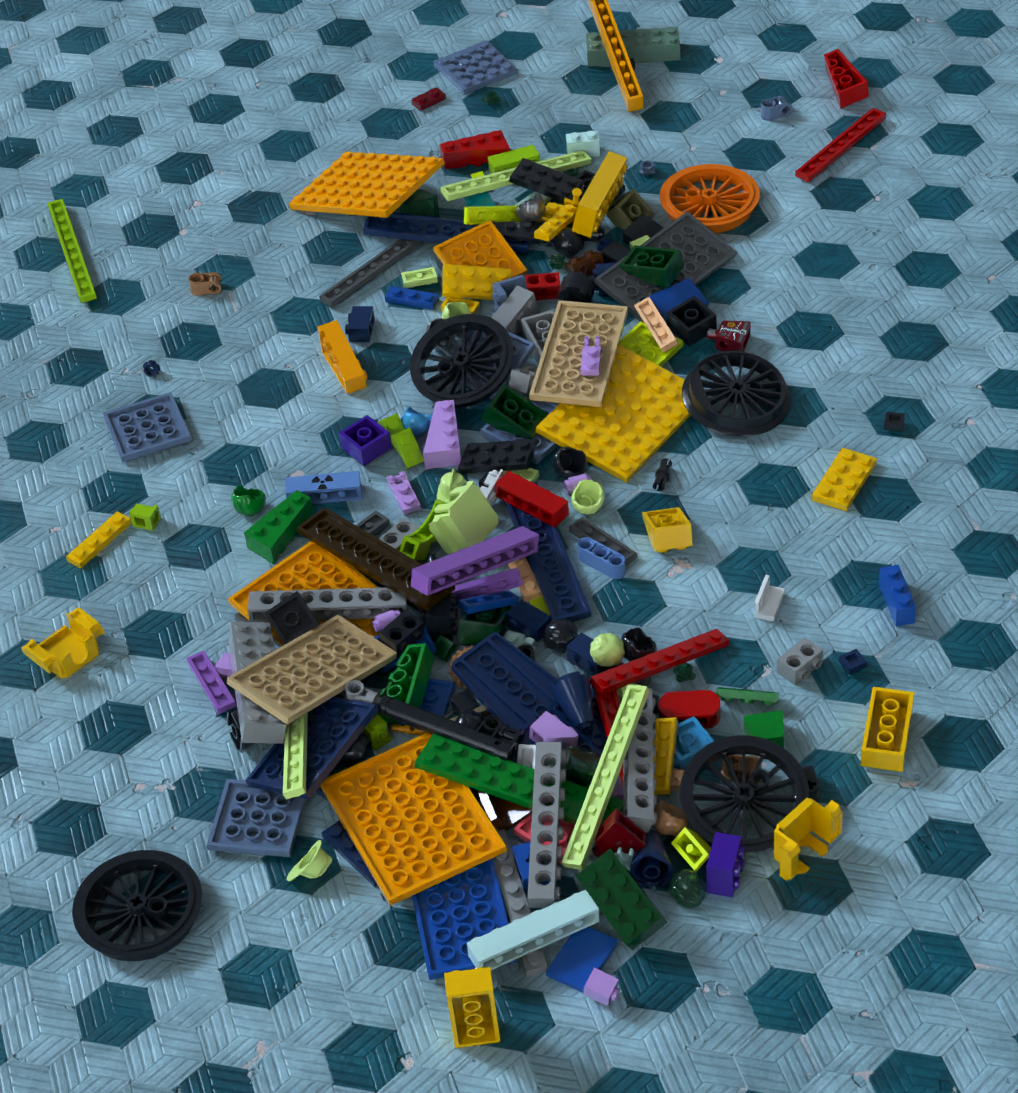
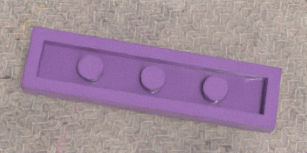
(487, 585)
(211, 682)

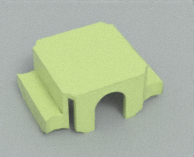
(467, 520)

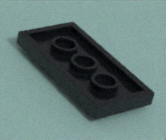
(544, 180)
(497, 456)

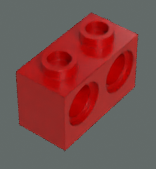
(544, 285)

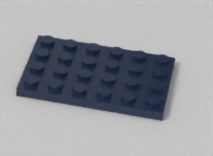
(330, 734)

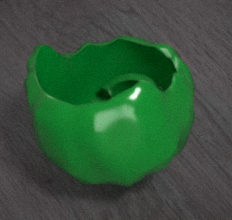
(248, 501)

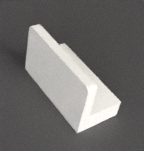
(768, 600)

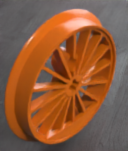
(699, 200)

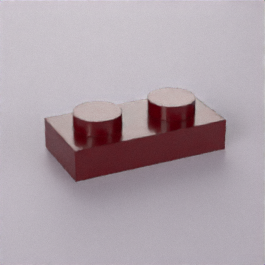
(428, 99)

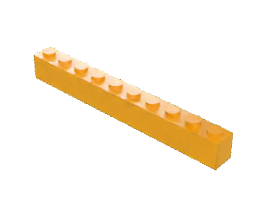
(617, 54)

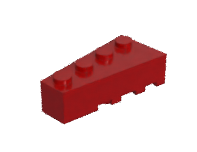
(473, 149)

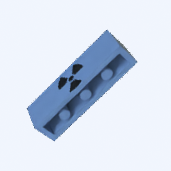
(327, 487)

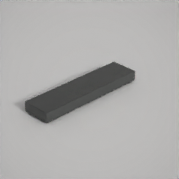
(584, 528)

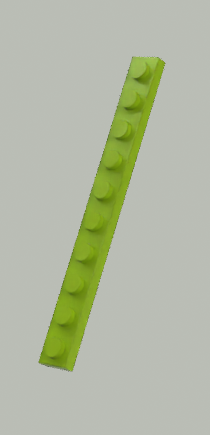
(71, 251)

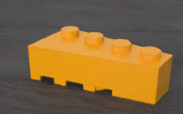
(341, 357)

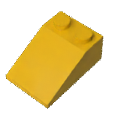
(668, 529)

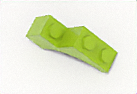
(402, 440)
(418, 543)

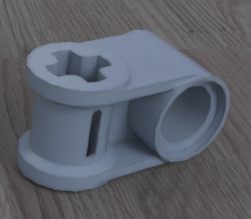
(775, 108)

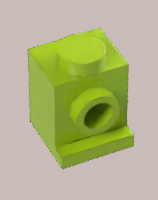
(145, 516)
(378, 732)

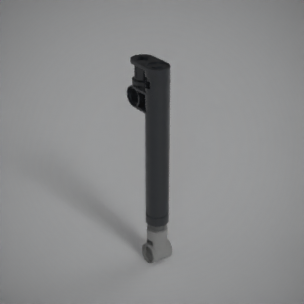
(490, 737)

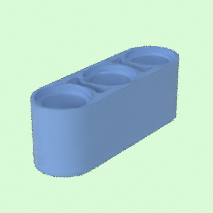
(601, 558)

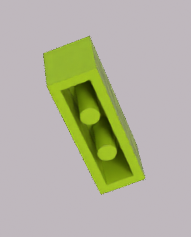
(512, 158)

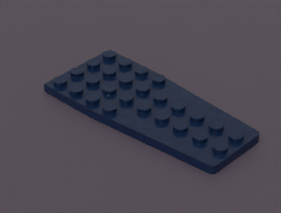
(518, 689)

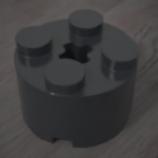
(576, 287)

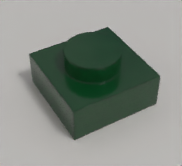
(444, 648)

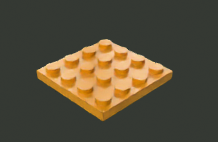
(482, 248)

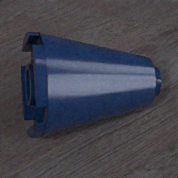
(575, 699)
(652, 864)

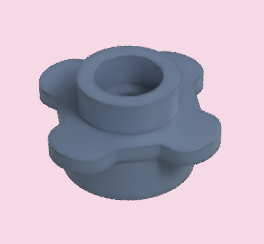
(647, 168)

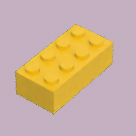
(887, 729)
(472, 1007)

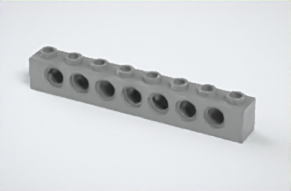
(327, 603)
(546, 754)
(639, 771)

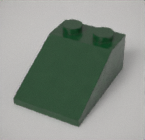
(654, 264)
(513, 413)
(479, 625)

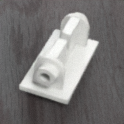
(490, 492)

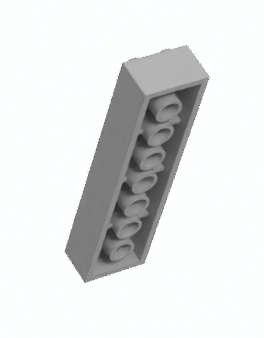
(248, 644)

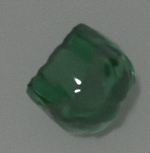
(688, 888)

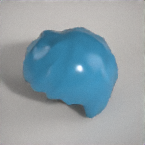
(416, 421)

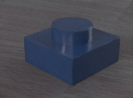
(852, 661)

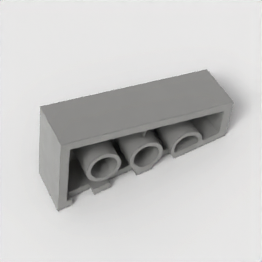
(518, 305)

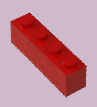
(532, 499)

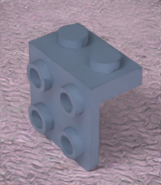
(503, 289)

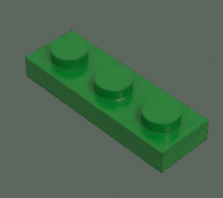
(747, 696)

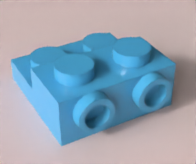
(689, 740)

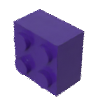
(365, 440)
(725, 864)

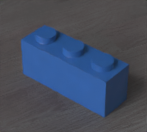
(897, 595)

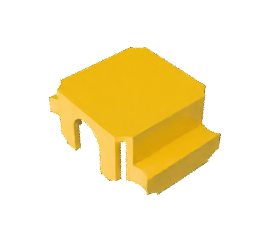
(68, 647)
(795, 833)

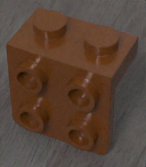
(501, 812)

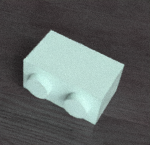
(584, 141)

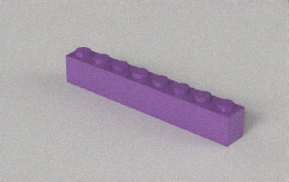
(474, 560)

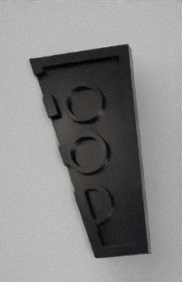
(521, 231)

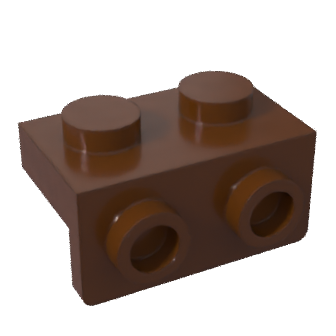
(585, 263)

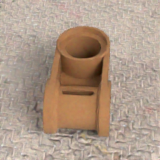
(203, 283)
(750, 765)

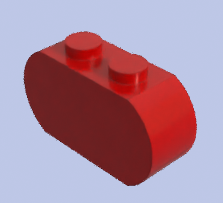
(685, 704)

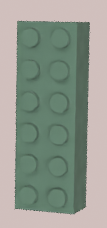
(640, 44)

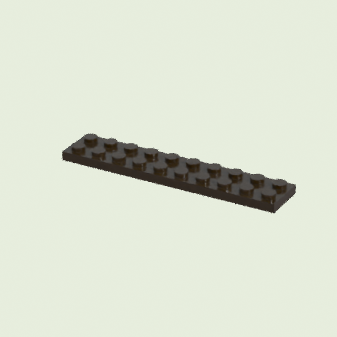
(368, 555)

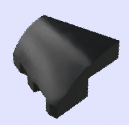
(640, 228)

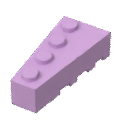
(442, 440)

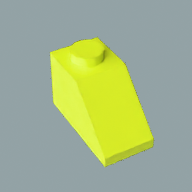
(692, 848)

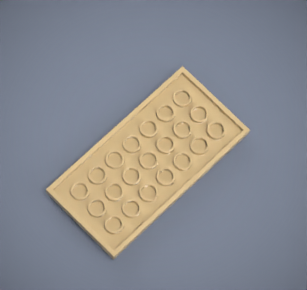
(559, 368)
(311, 669)

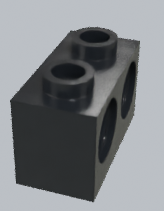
(402, 632)

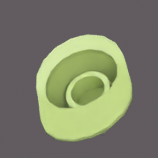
(449, 482)
(312, 864)

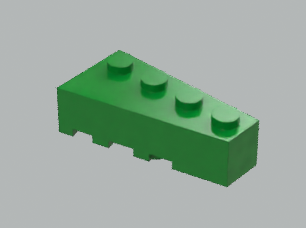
(278, 527)
(411, 677)

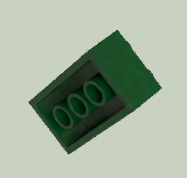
(621, 899)

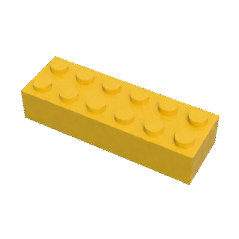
(600, 194)

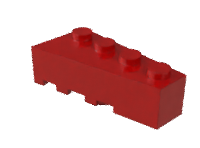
(845, 79)

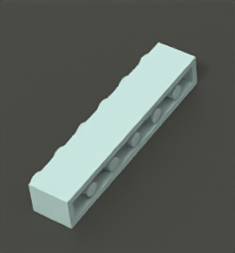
(533, 931)

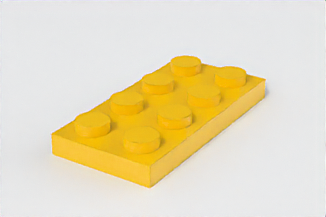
(471, 281)
(844, 479)

